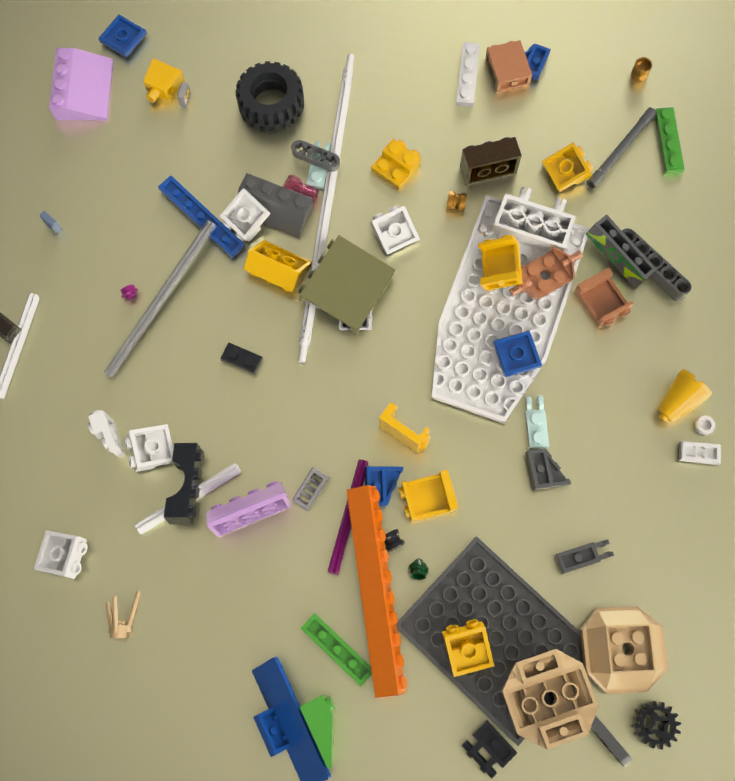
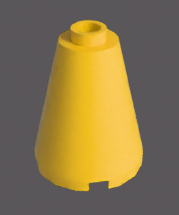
(682, 396)

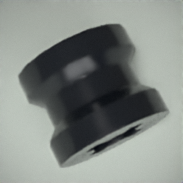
(393, 541)

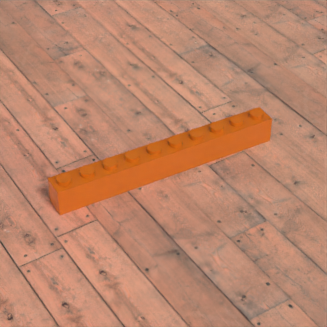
(376, 592)

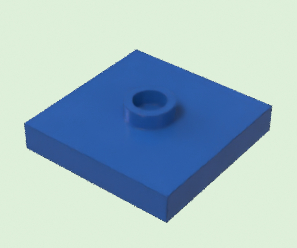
(122, 36)
(517, 354)

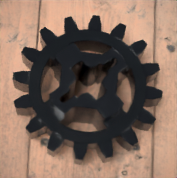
(648, 728)

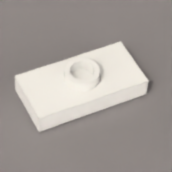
(700, 452)

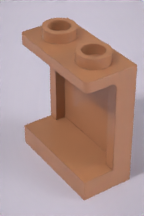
(509, 65)
(603, 298)

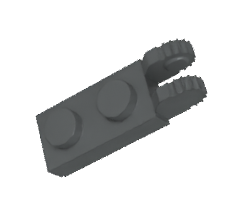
(581, 556)

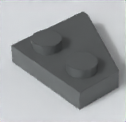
(544, 471)

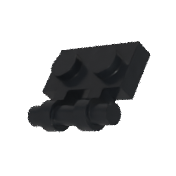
(494, 744)

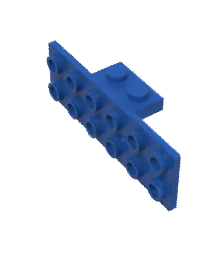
(284, 724)

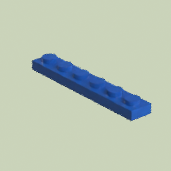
(200, 214)

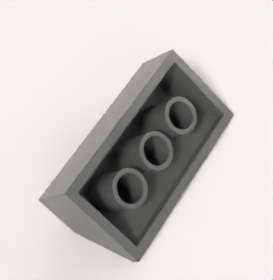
(287, 208)

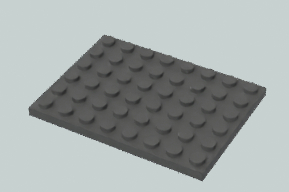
(515, 621)

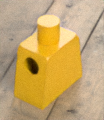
(162, 80)

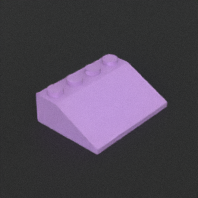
(80, 85)
(247, 509)

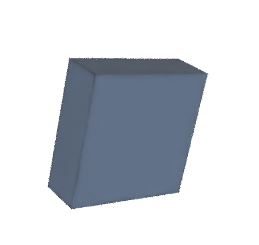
(50, 222)

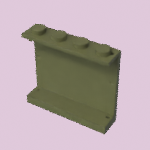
(346, 282)

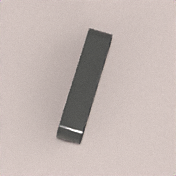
(663, 267)

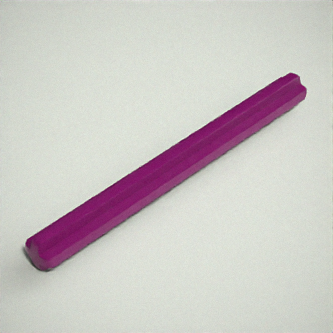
(345, 525)

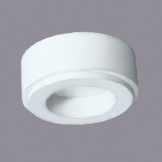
(704, 425)

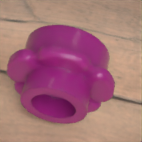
(129, 292)

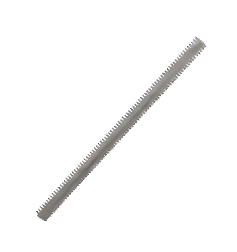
(159, 298)

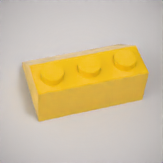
(277, 265)

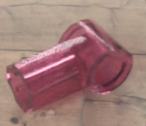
(296, 184)

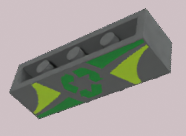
(620, 251)

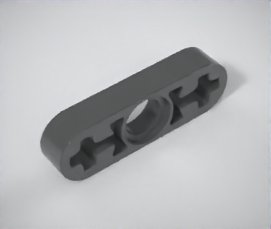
(310, 149)
(610, 742)

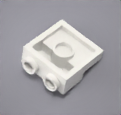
(244, 215)
(394, 229)
(105, 429)
(149, 447)
(61, 554)

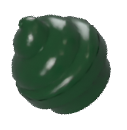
(418, 569)

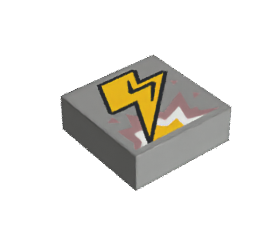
(184, 94)

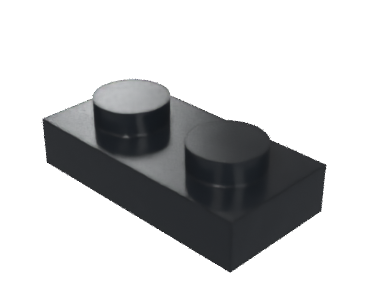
(241, 358)

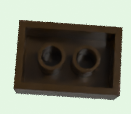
(490, 160)

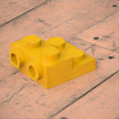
(396, 163)
(568, 167)
(468, 647)

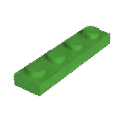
(669, 141)
(337, 649)

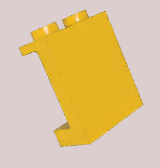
(500, 263)
(400, 432)
(428, 496)

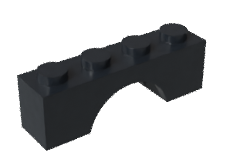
(181, 506)

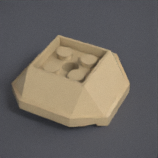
(603, 654)
(573, 703)

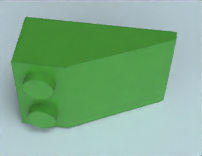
(320, 721)

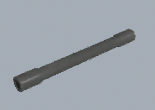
(643, 121)

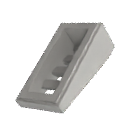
(321, 485)

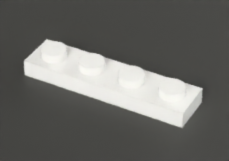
(468, 74)

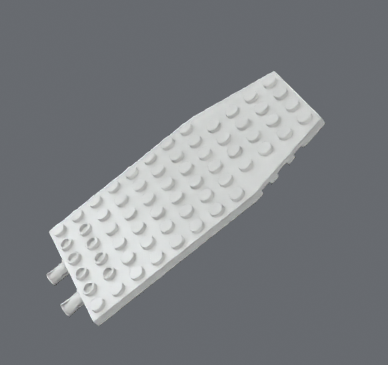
(465, 357)

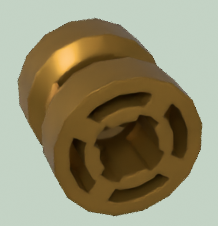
(641, 69)
(456, 201)

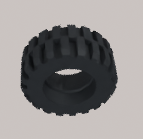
(270, 77)

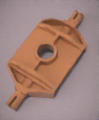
(555, 263)

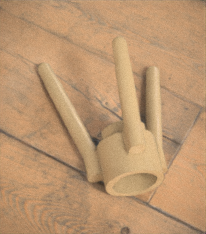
(118, 628)

